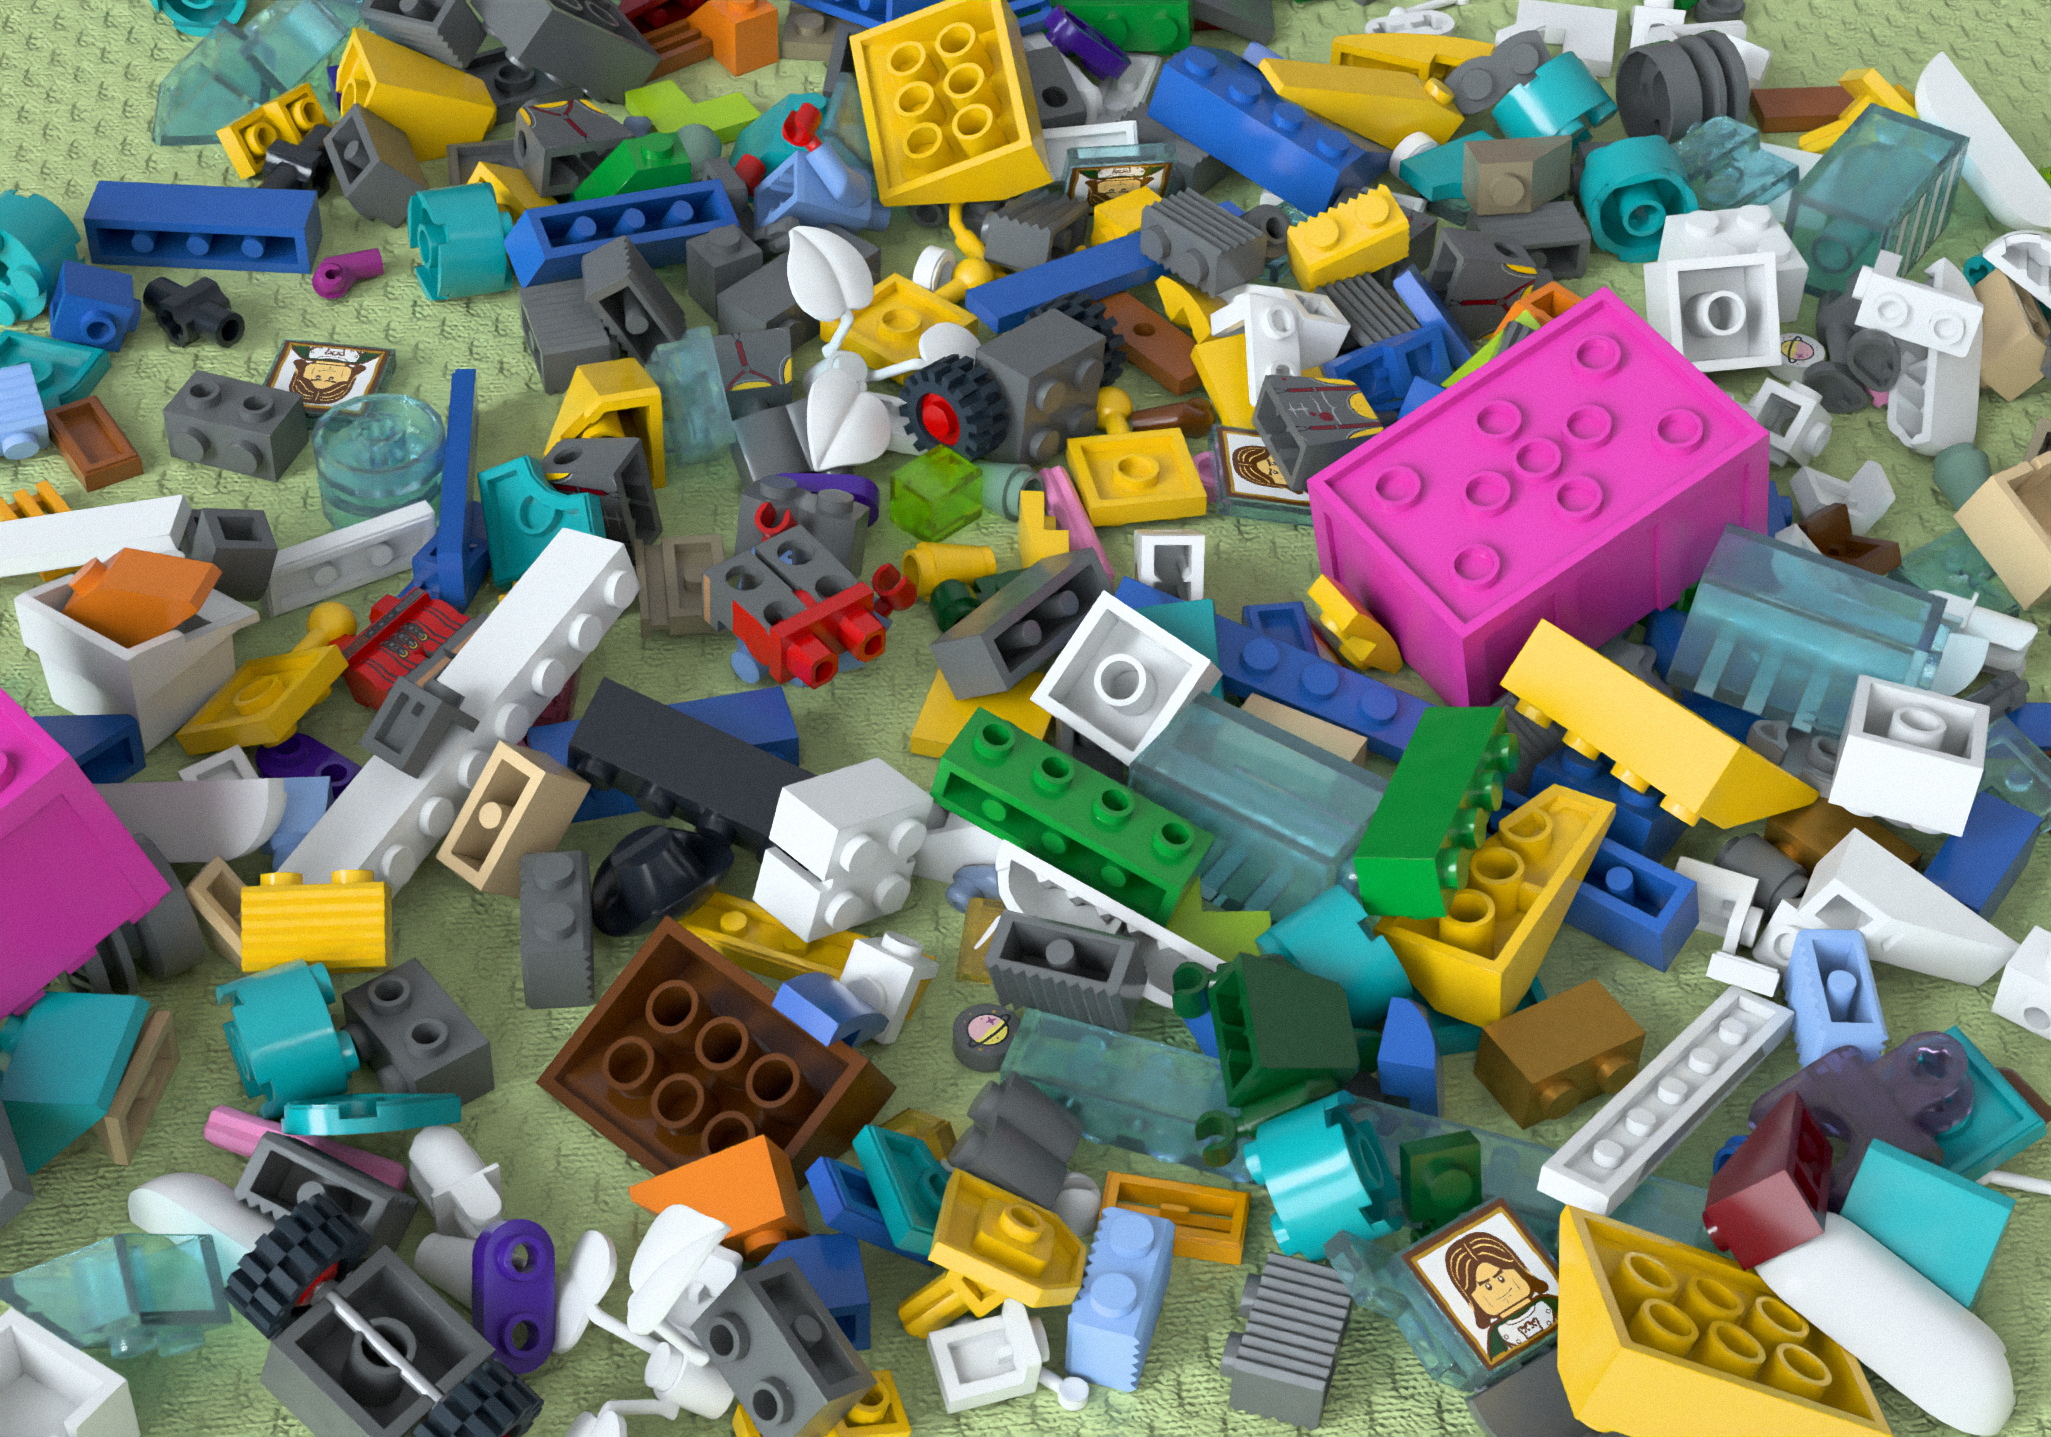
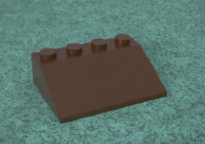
(700, 1060)

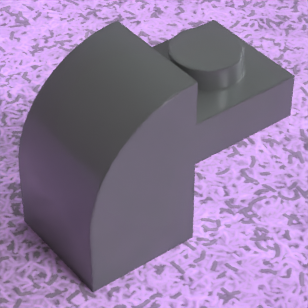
(237, 544)

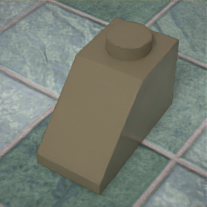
(1515, 173)

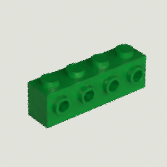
(1136, 24)
(1435, 812)
(1071, 816)

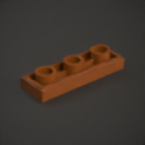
(1153, 343)

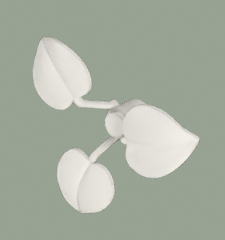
(842, 419)
(659, 1273)

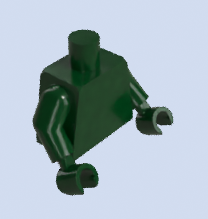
(1278, 1041)

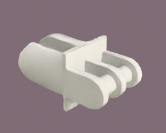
(2007, 635)
(454, 1183)

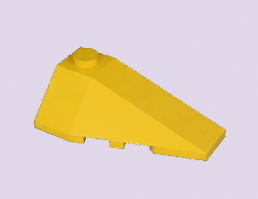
(1368, 101)
(1505, 919)

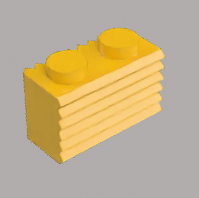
(1348, 240)
(332, 923)

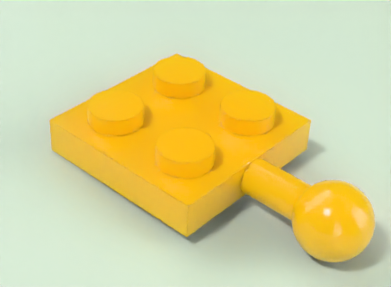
(903, 310)
(1133, 473)
(273, 691)

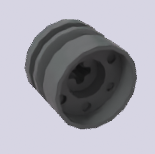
(1680, 82)
(160, 942)

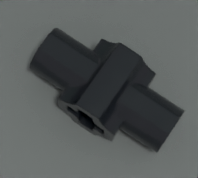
(299, 165)
(193, 312)

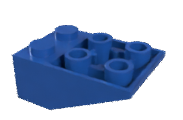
(1638, 818)

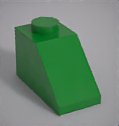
(637, 166)

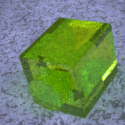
(936, 495)

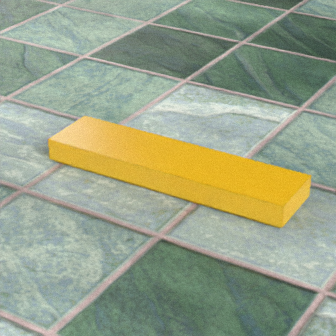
(767, 947)

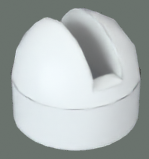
(1078, 1203)

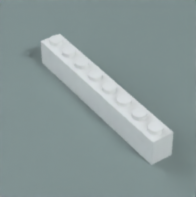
(508, 679)

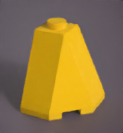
(414, 93)
(614, 402)

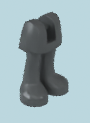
(1855, 354)

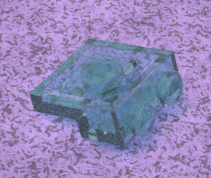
(1730, 166)
(693, 399)

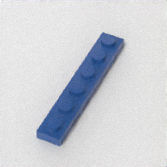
(1302, 680)

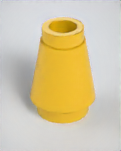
(936, 562)

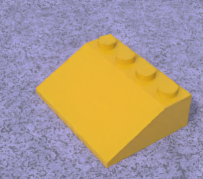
(950, 105)
(1647, 734)
(1693, 1344)

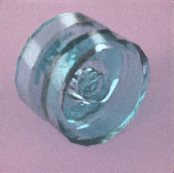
(378, 457)

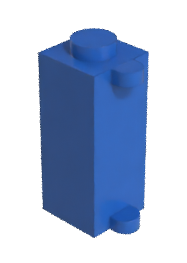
(1988, 856)

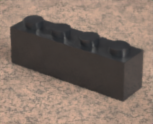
(681, 768)

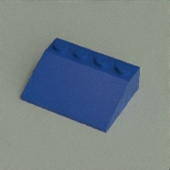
(1243, 122)

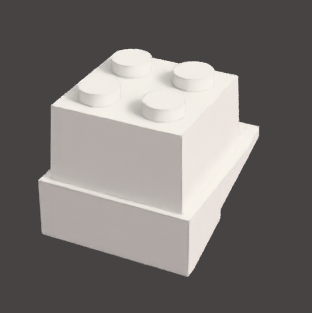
(154, 681)

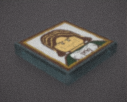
(1114, 170)
(329, 373)
(1249, 480)
(1483, 1289)

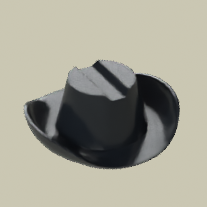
(654, 876)

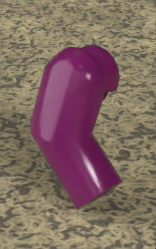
(340, 272)

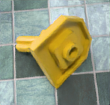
(1865, 87)
(993, 1251)

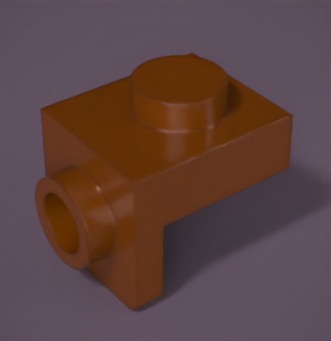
(1833, 537)

